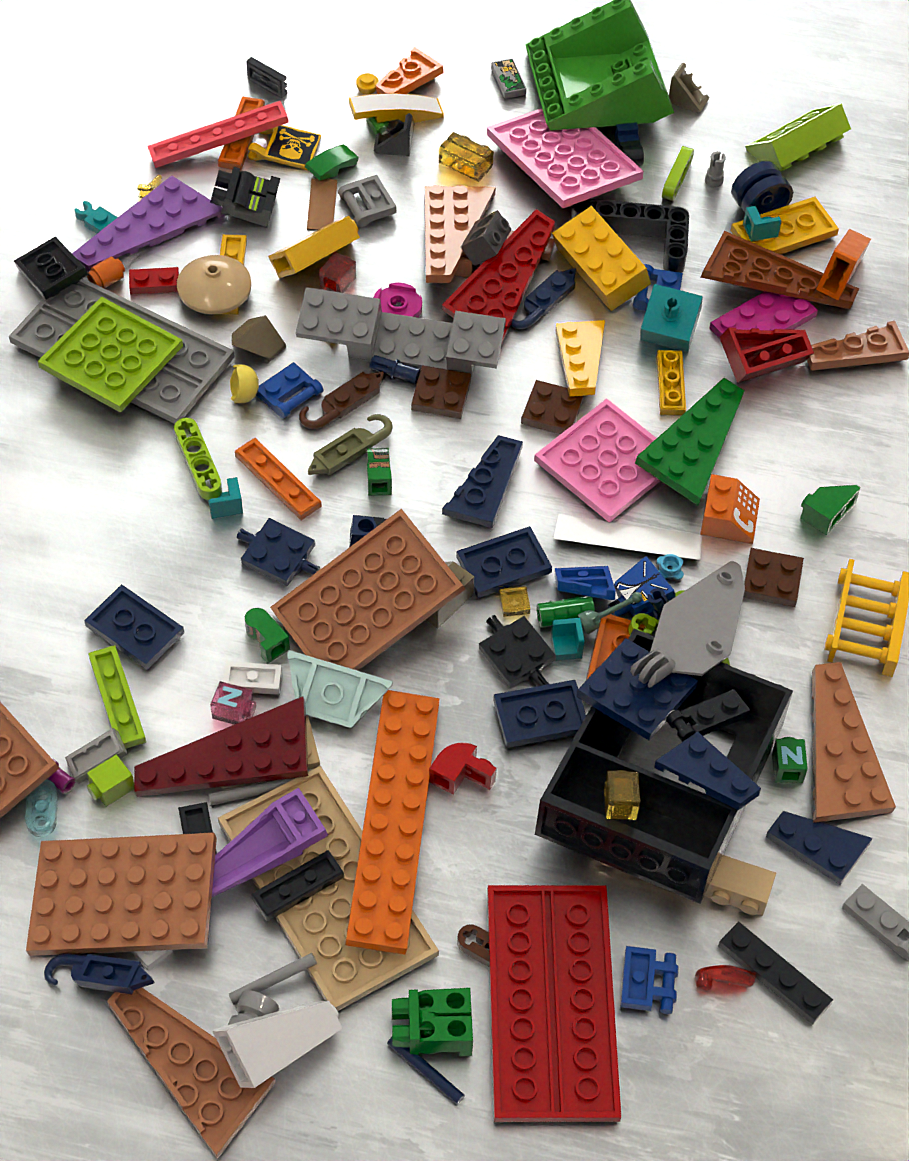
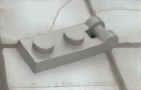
(879, 919)

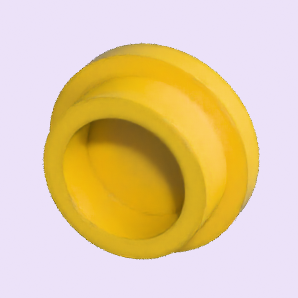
(366, 83)

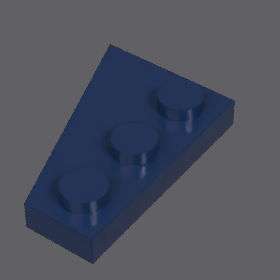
(708, 768)
(820, 845)

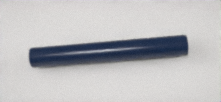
(430, 1073)

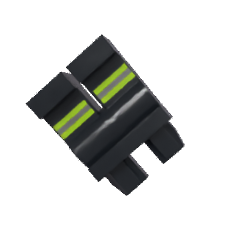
(246, 195)

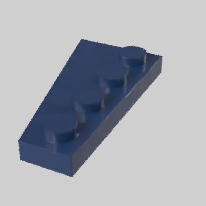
(486, 485)

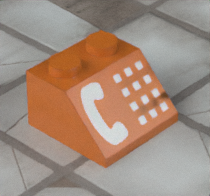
(730, 510)

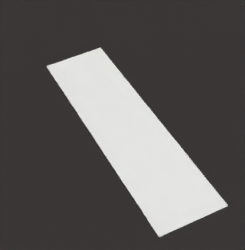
(628, 536)

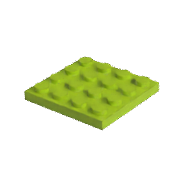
(110, 354)

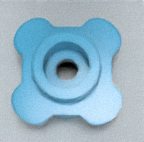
(671, 561)

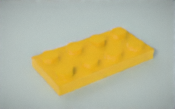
(800, 226)

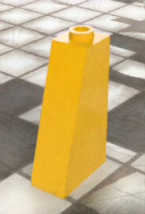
(314, 247)

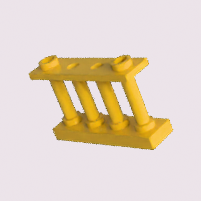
(891, 633)

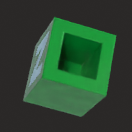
(789, 760)

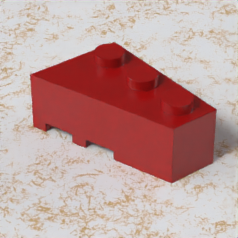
(764, 351)

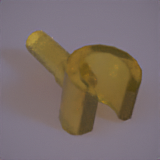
(147, 188)

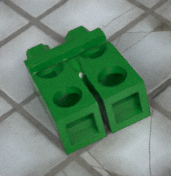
(437, 1021)

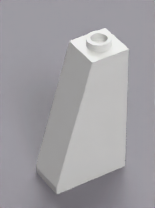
(275, 1040)

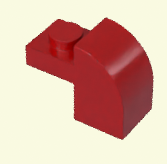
(460, 762)

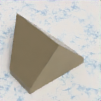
(684, 91)
(259, 338)

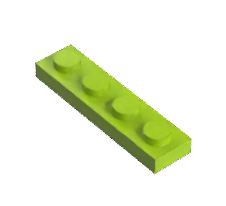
(117, 696)

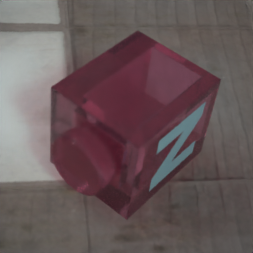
(232, 703)

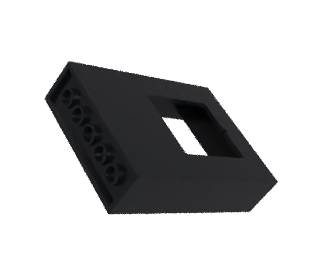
(677, 828)

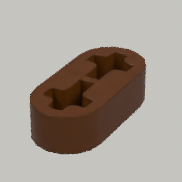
(474, 950)

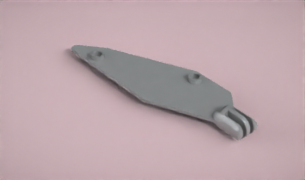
(695, 628)

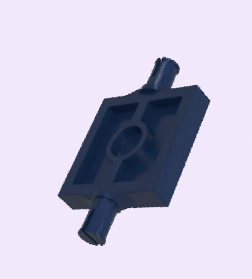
(278, 551)

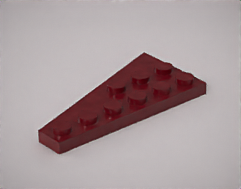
(249, 752)

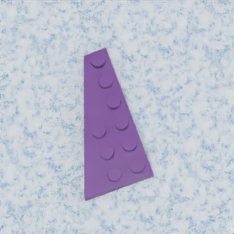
(150, 221)

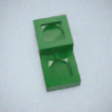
(330, 161)

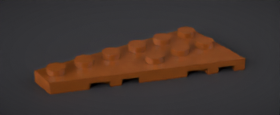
(755, 267)

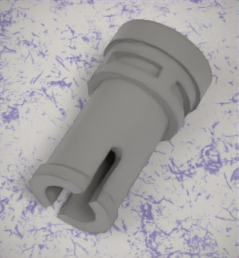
(715, 172)

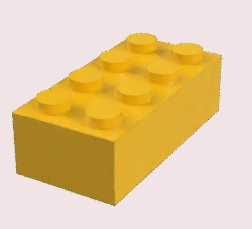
(601, 258)

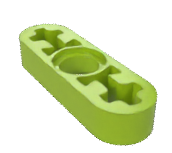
(677, 173)

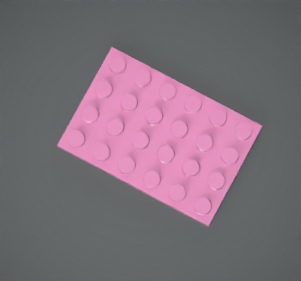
(564, 162)

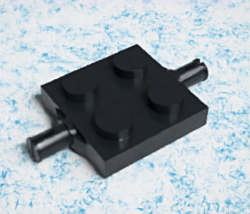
(517, 651)

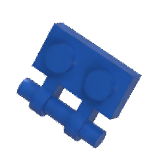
(638, 980)

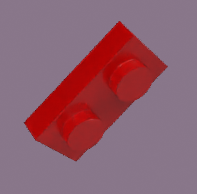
(153, 280)

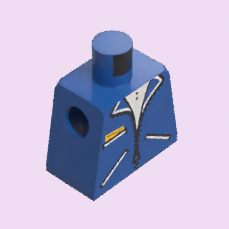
(642, 579)

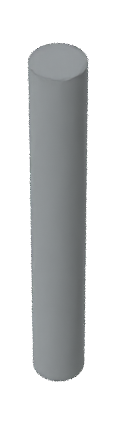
(246, 791)
(275, 977)

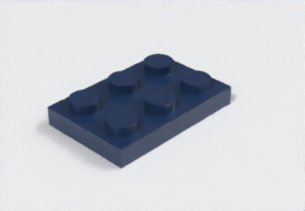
(504, 561)
(134, 626)
(539, 713)

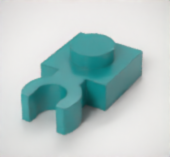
(94, 219)

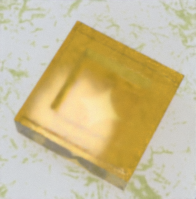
(514, 601)

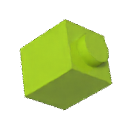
(110, 781)

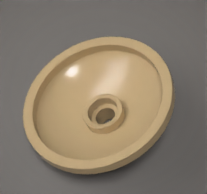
(214, 284)

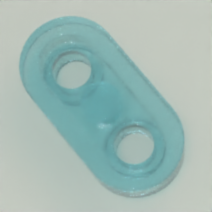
(42, 810)

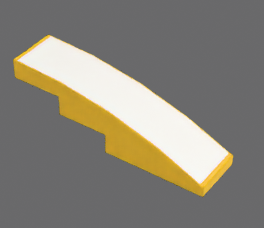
(395, 106)

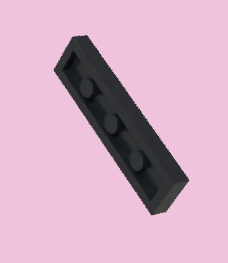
(775, 973)

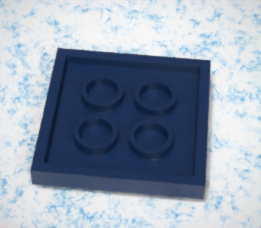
(627, 699)

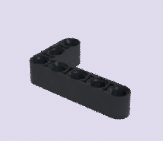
(646, 221)

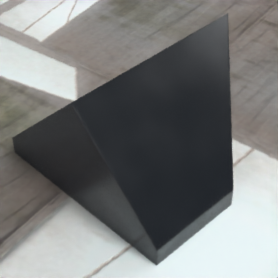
(397, 140)

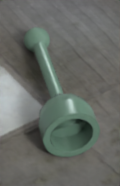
(591, 619)

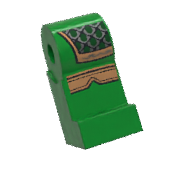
(379, 471)
(267, 632)

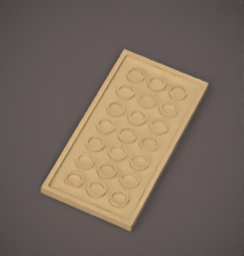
(322, 920)

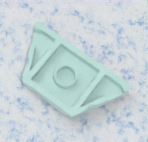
(334, 690)

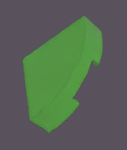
(377, 127)

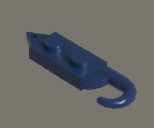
(546, 297)
(101, 972)

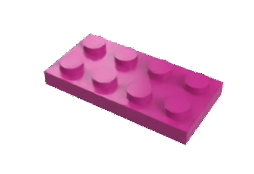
(766, 312)

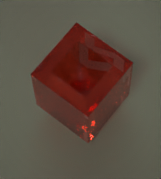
(337, 273)

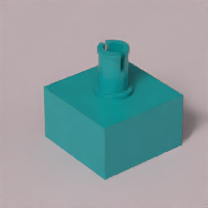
(671, 318)

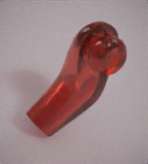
(723, 974)

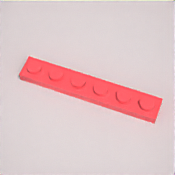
(218, 134)

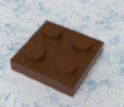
(441, 392)
(551, 408)
(773, 577)

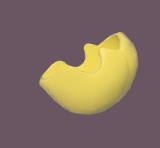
(243, 384)

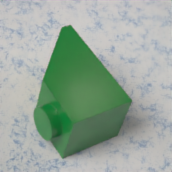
(828, 506)

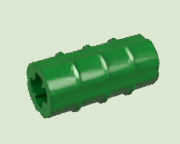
(562, 609)

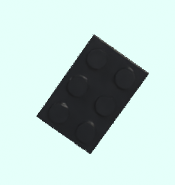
(51, 268)

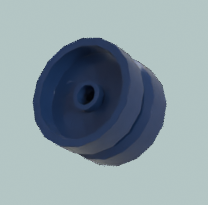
(762, 187)

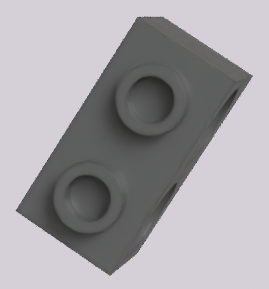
(486, 238)

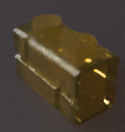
(466, 156)

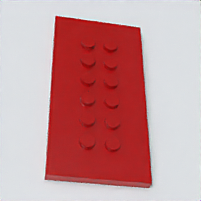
(552, 1004)

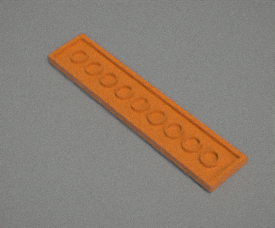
(393, 823)

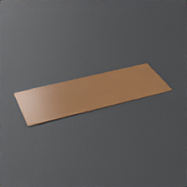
(321, 203)

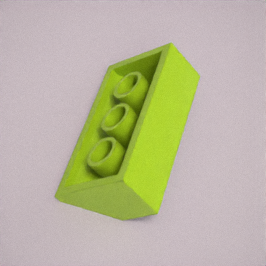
(801, 136)

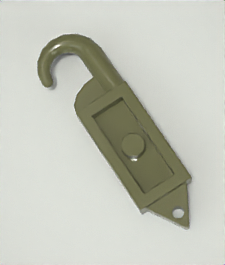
(348, 447)

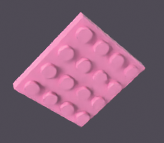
(599, 458)

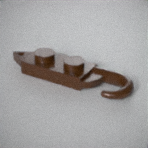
(345, 399)

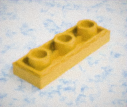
(671, 382)

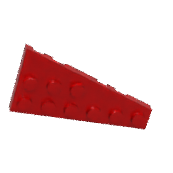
(502, 280)

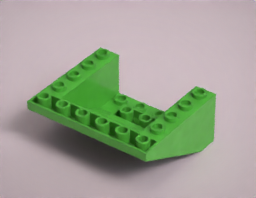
(599, 71)

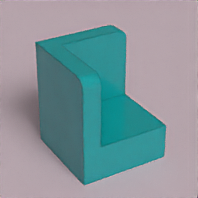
(758, 227)
(229, 502)
(567, 639)

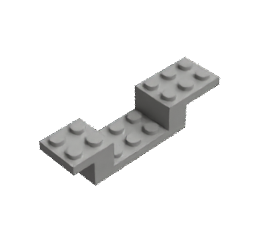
(412, 340)

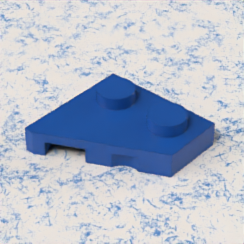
(586, 581)

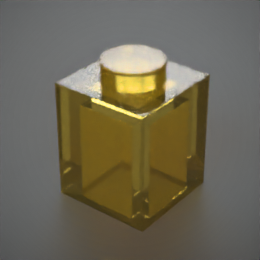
(622, 795)

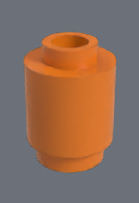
(106, 272)

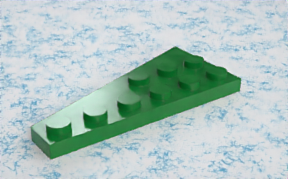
(691, 445)

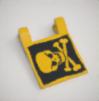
(287, 147)

